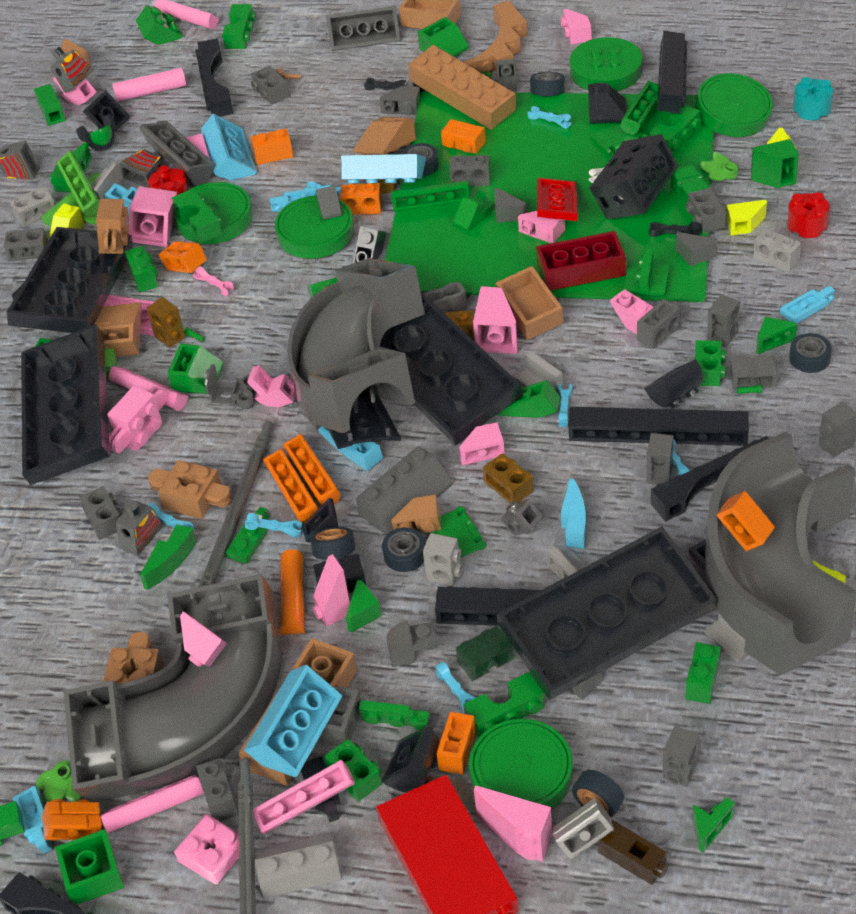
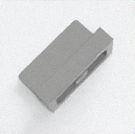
(106, 180)
(538, 371)
(565, 563)
(727, 639)

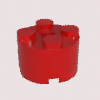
(169, 179)
(808, 214)

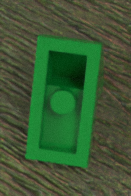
(471, 213)
(710, 825)

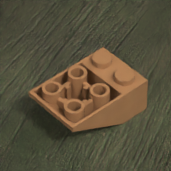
(386, 136)
(121, 328)

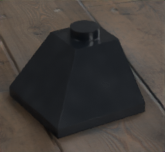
(605, 104)
(105, 105)

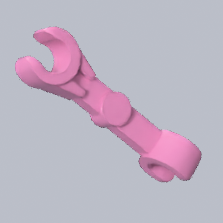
(201, 274)

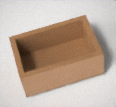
(425, 12)
(531, 303)

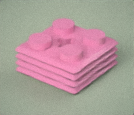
(197, 849)

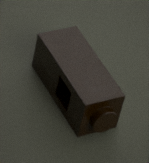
(634, 853)

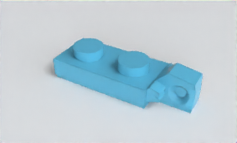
(279, 203)
(807, 304)
(32, 808)

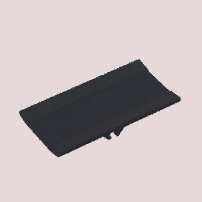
(367, 422)

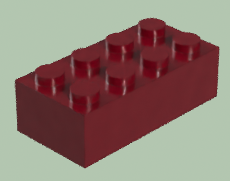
(581, 260)

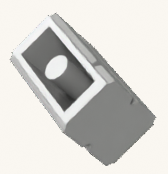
(582, 828)

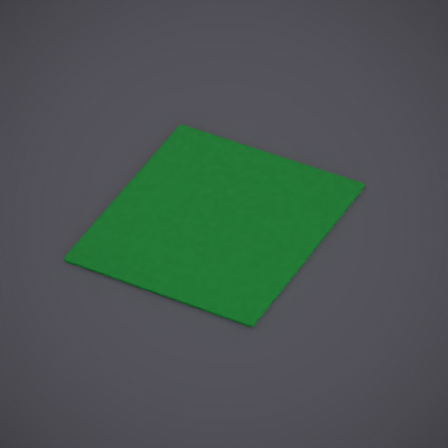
(518, 155)

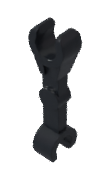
(372, 84)
(659, 229)

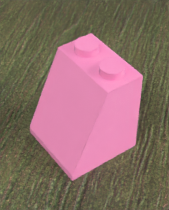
(151, 216)
(495, 322)

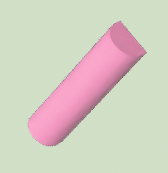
(187, 14)
(149, 84)
(128, 379)
(303, 796)
(151, 803)

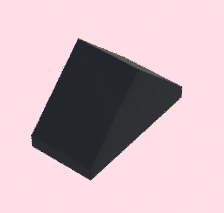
(321, 519)

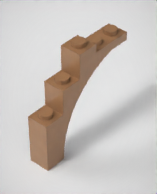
(512, 29)

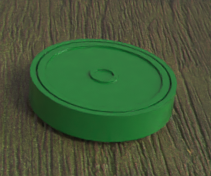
(606, 61)
(734, 105)
(227, 202)
(307, 235)
(523, 761)

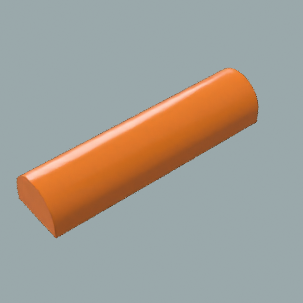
(311, 469)
(290, 485)
(292, 592)

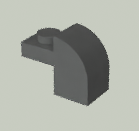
(405, 639)

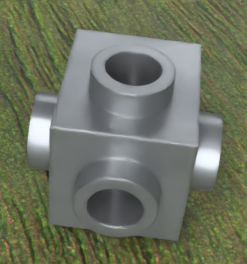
(521, 517)

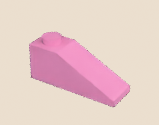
(331, 593)

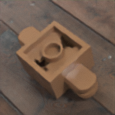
(112, 226)
(189, 489)
(134, 661)

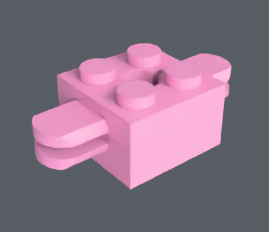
(135, 418)

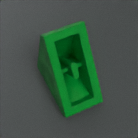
(775, 334)
(362, 608)

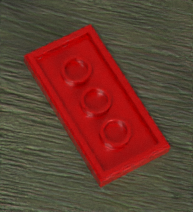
(556, 199)

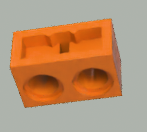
(362, 198)
(182, 256)
(456, 743)

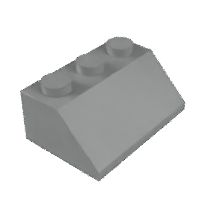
(297, 865)

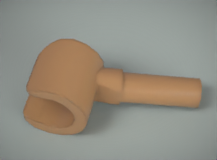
(286, 76)

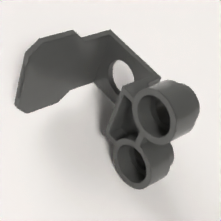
(241, 393)

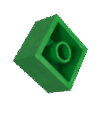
(89, 867)

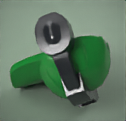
(101, 138)

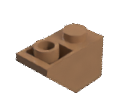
(420, 514)

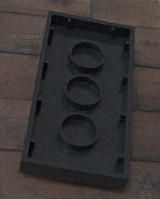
(67, 283)
(450, 373)
(64, 405)
(606, 612)

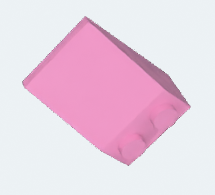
(518, 822)

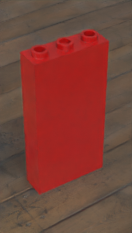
(445, 852)

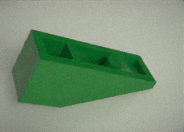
(83, 156)
(537, 401)

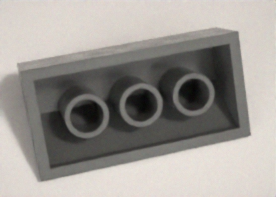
(363, 28)
(178, 151)
(412, 477)

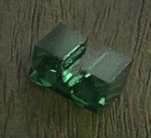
(484, 652)

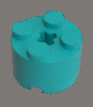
(812, 98)

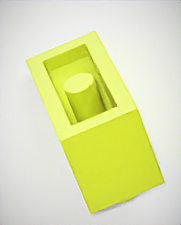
(67, 217)

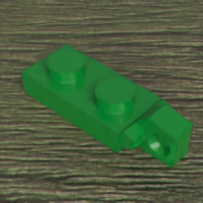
(247, 540)
(394, 714)

